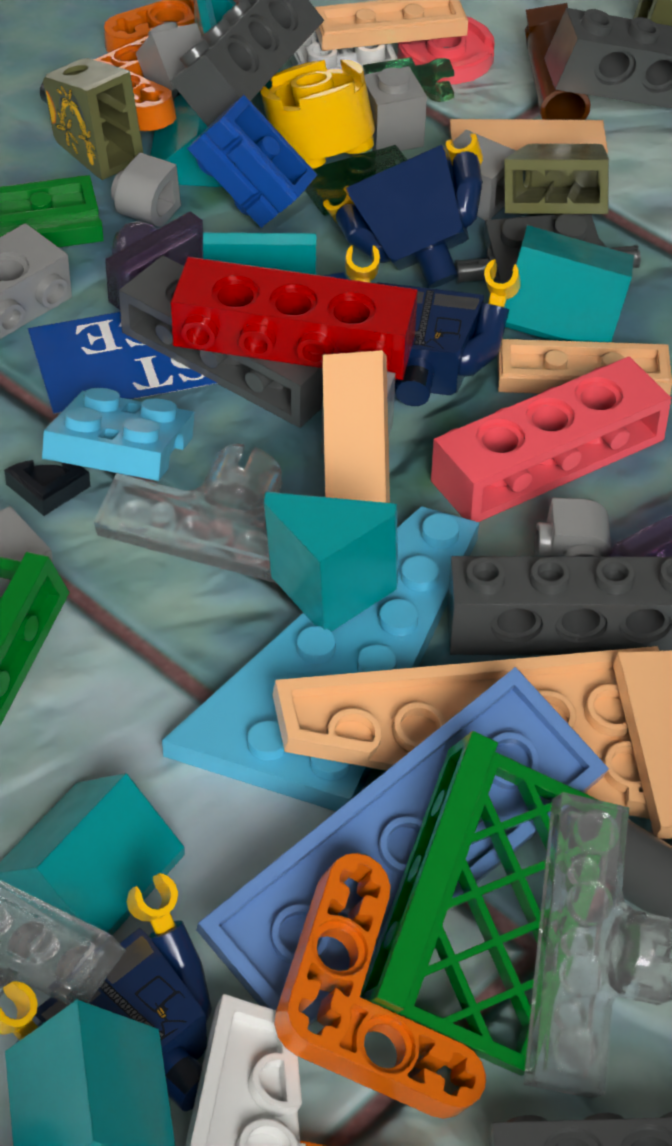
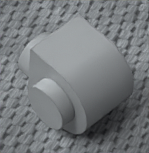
(147, 190)
(574, 529)

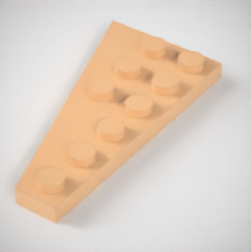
(387, 713)

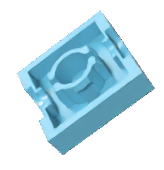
(118, 433)

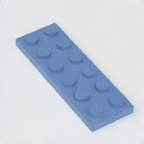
(263, 921)

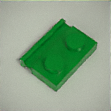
(57, 209)

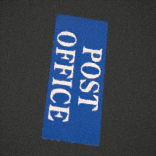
(98, 355)

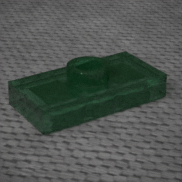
(336, 175)

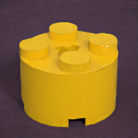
(321, 110)

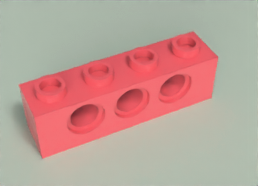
(549, 439)

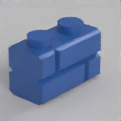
(252, 161)

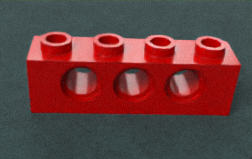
(290, 314)

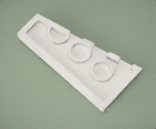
(246, 1082)

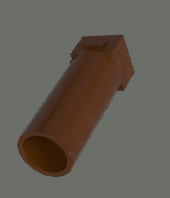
(552, 103)

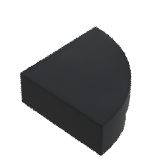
(47, 485)

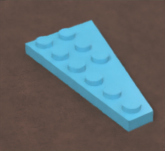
(238, 725)

